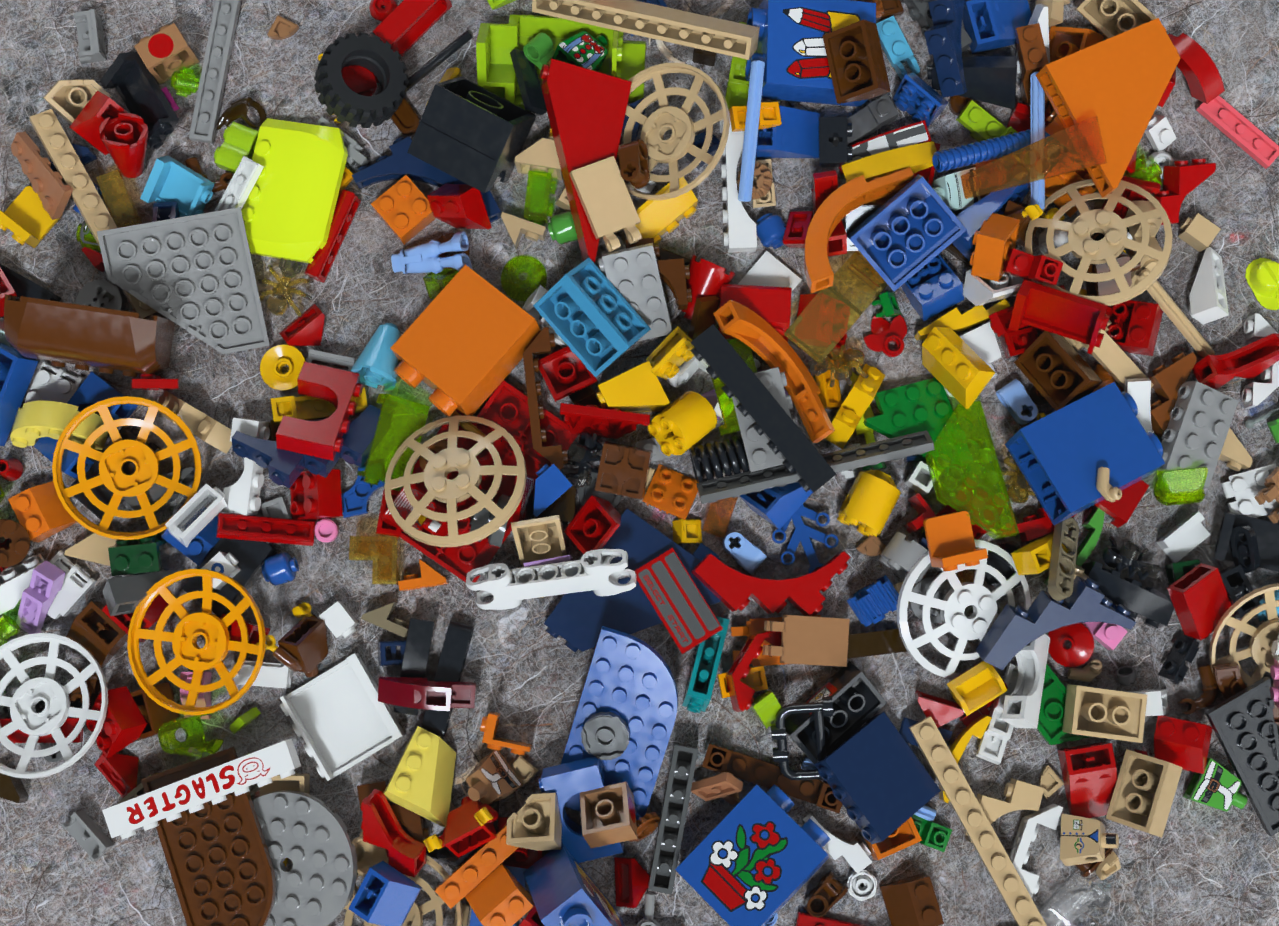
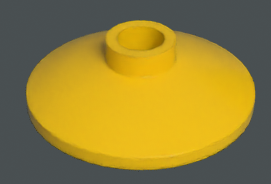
(275, 360)

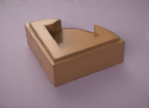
(282, 29)
(871, 546)

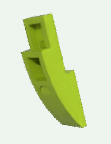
(981, 123)

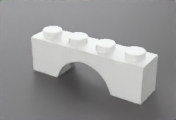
(244, 495)
(1023, 704)

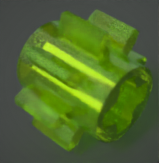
(184, 82)

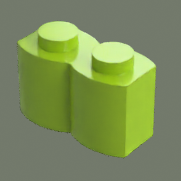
(238, 142)

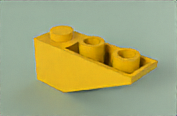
(1035, 556)

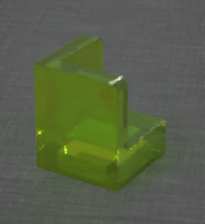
(436, 282)

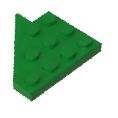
(911, 410)

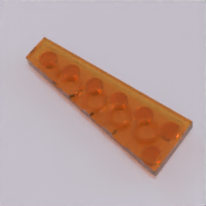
(1055, 155)

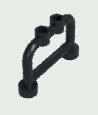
(778, 733)

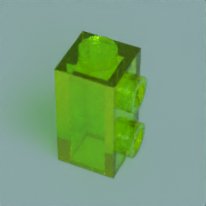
(538, 196)

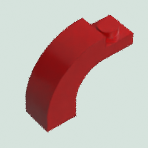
(1198, 69)
(823, 185)

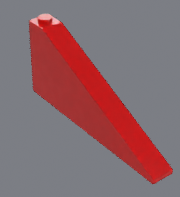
(586, 125)

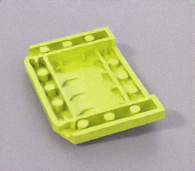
(296, 191)

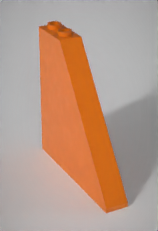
(1117, 83)

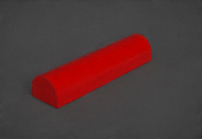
(343, 215)

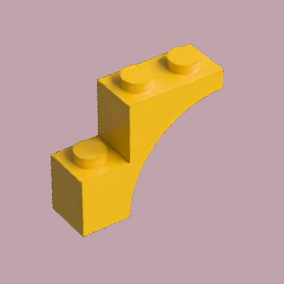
(855, 405)

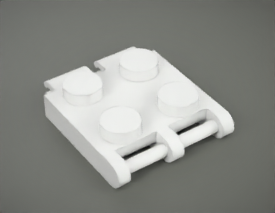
(51, 387)
(1244, 489)
(72, 589)

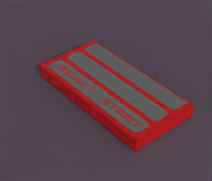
(677, 601)

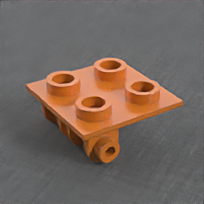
(671, 492)

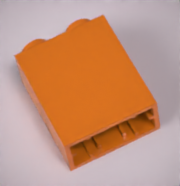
(464, 343)

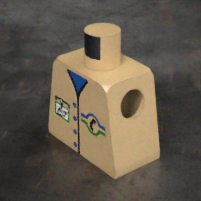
(1084, 840)

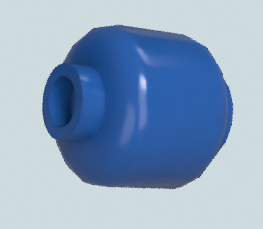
(771, 230)
(279, 568)

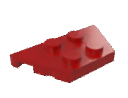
(604, 422)

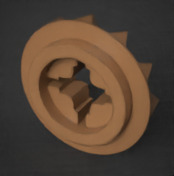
(763, 183)

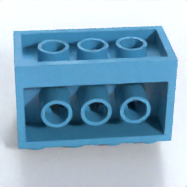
(591, 317)

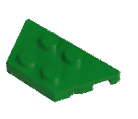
(1052, 711)

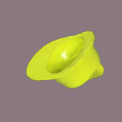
(1263, 280)

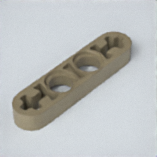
(1059, 583)

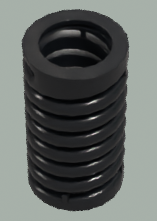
(714, 454)

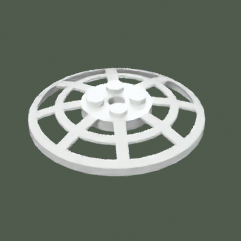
(953, 608)
(56, 704)

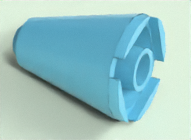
(377, 360)

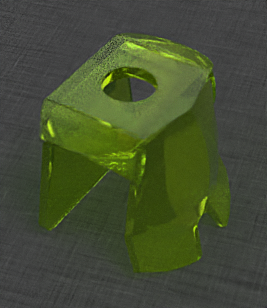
(1180, 486)
(195, 740)

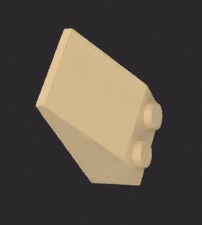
(539, 538)
(1104, 713)

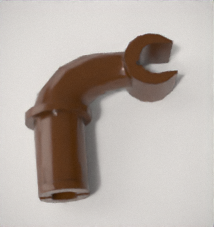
(193, 163)
(1209, 693)

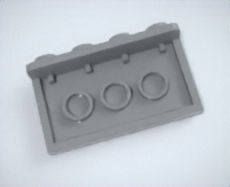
(638, 280)
(1197, 428)
(756, 447)

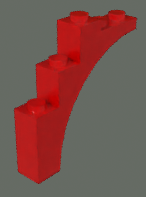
(802, 592)

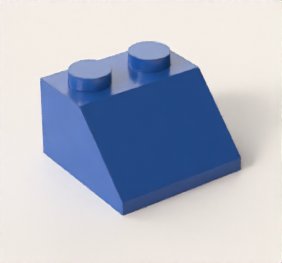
(548, 487)
(200, 545)

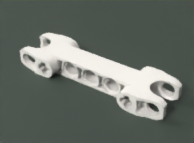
(582, 575)

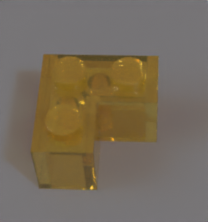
(383, 552)

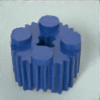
(874, 601)

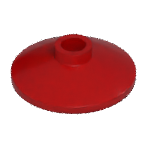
(1081, 648)

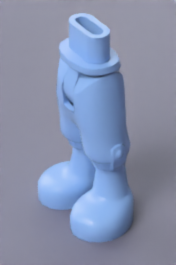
(426, 258)

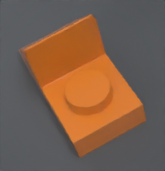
(429, 578)

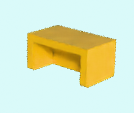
(977, 687)

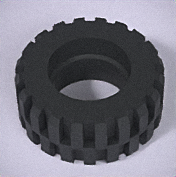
(377, 58)

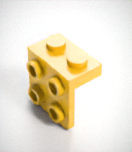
(27, 218)
(671, 354)

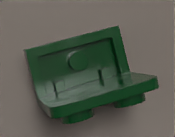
(136, 555)

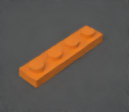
(475, 869)

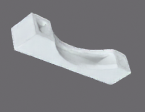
(741, 229)

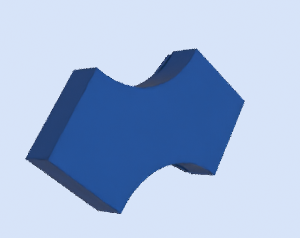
(357, 498)

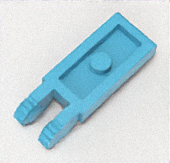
(896, 46)

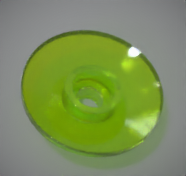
(522, 289)

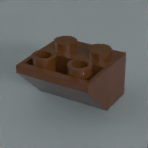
(97, 633)

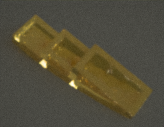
(118, 199)

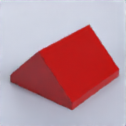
(564, 373)

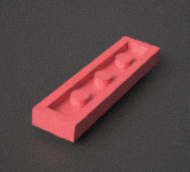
(1240, 131)

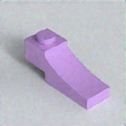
(38, 597)

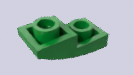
(932, 834)

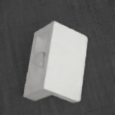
(1184, 537)

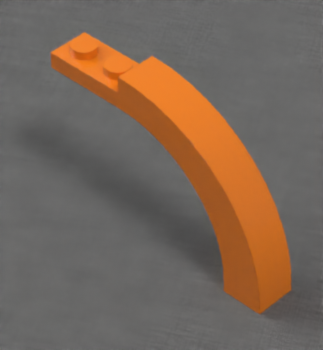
(832, 211)
(763, 339)

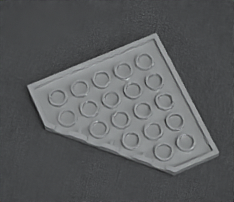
(193, 274)

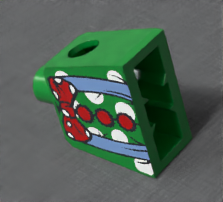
(583, 51)

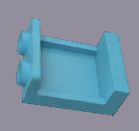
(176, 182)

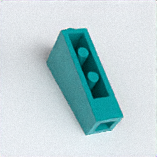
(705, 670)

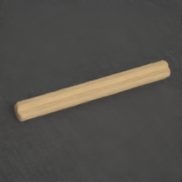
(1177, 317)

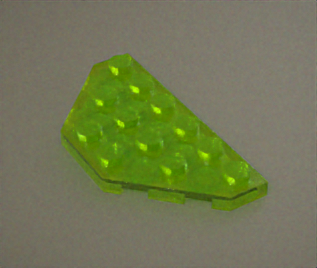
(969, 473)

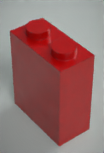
(1199, 600)

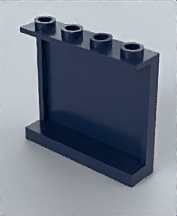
(877, 778)

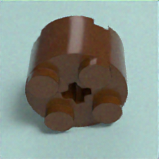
(18, 547)

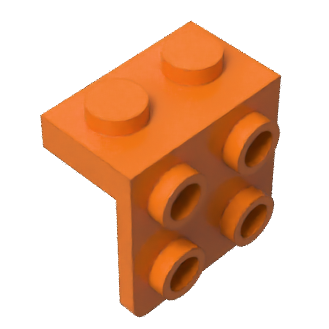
(952, 541)
(489, 727)

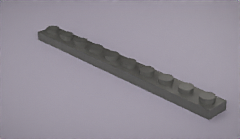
(839, 461)

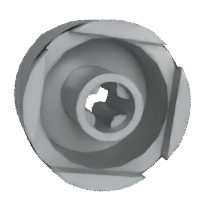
(903, 555)

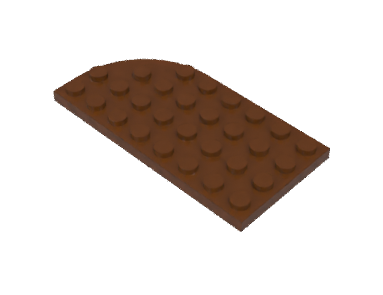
(217, 854)

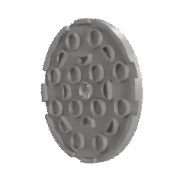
(321, 855)

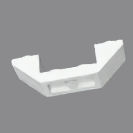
(1254, 393)
(1048, 816)

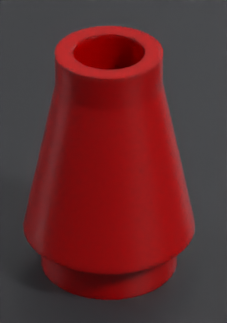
(11, 469)

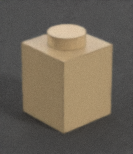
(1198, 232)

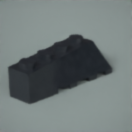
(1143, 603)

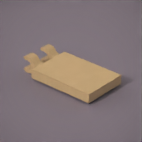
(606, 202)

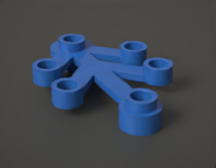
(802, 535)

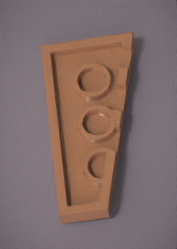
(43, 179)

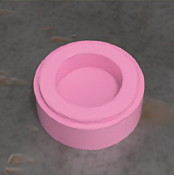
(326, 530)

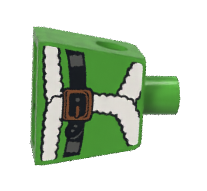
(1216, 788)

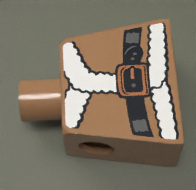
(492, 779)

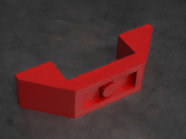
(740, 693)

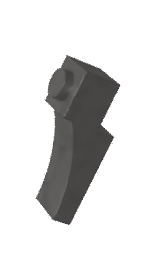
(870, 119)

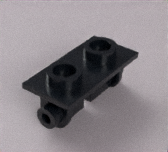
(1183, 650)

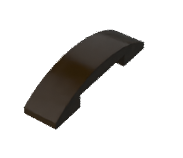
(875, 643)

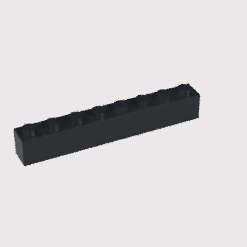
(762, 408)

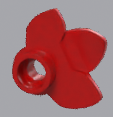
(886, 332)

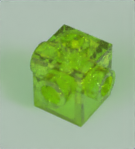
(1146, 170)

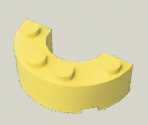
(48, 420)

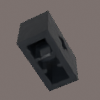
(828, 130)
(1237, 586)

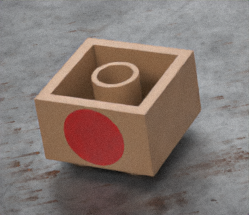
(166, 52)
(608, 815)

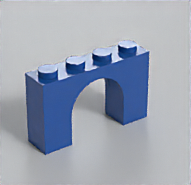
(90, 392)
(567, 781)

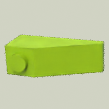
(766, 708)

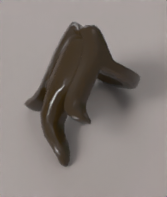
(240, 109)

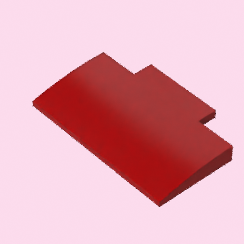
(511, 411)

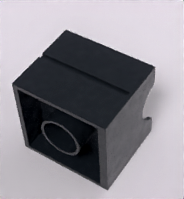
(471, 133)

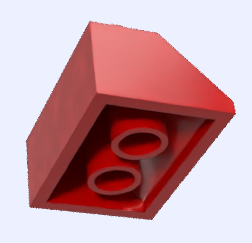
(767, 301)

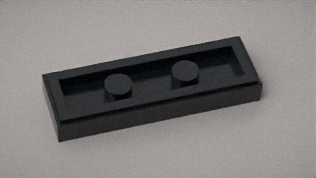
(528, 83)

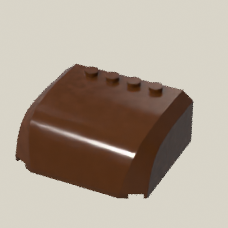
(88, 336)

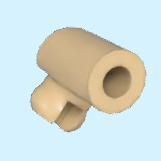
(1105, 488)
(1087, 673)

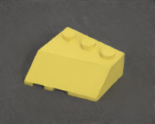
(424, 777)

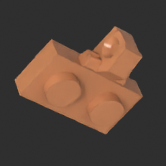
(718, 786)

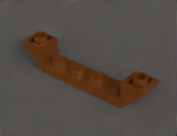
(540, 345)
(768, 774)

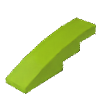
(737, 85)

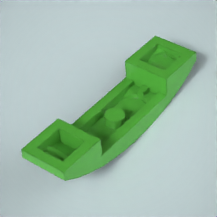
(1094, 524)

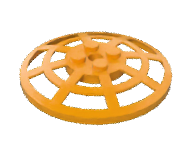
(112, 462)
(185, 642)

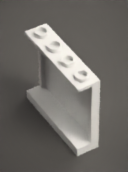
(341, 717)

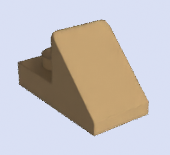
(517, 226)

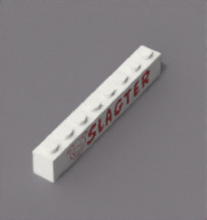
(201, 788)

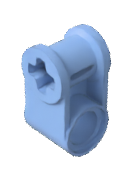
(1015, 400)
(746, 555)

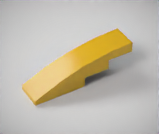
(885, 163)
(959, 322)

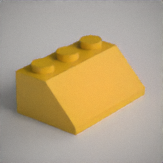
(664, 215)
(955, 365)

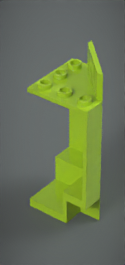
(496, 42)

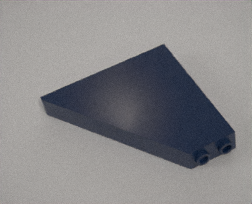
(583, 614)

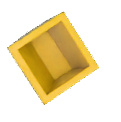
(634, 391)

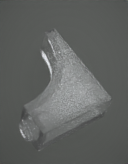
(1071, 900)

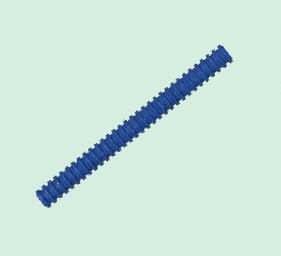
(981, 151)

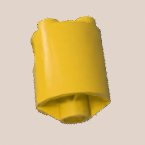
(683, 423)
(869, 502)

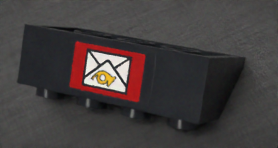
(853, 704)

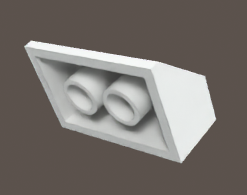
(984, 291)

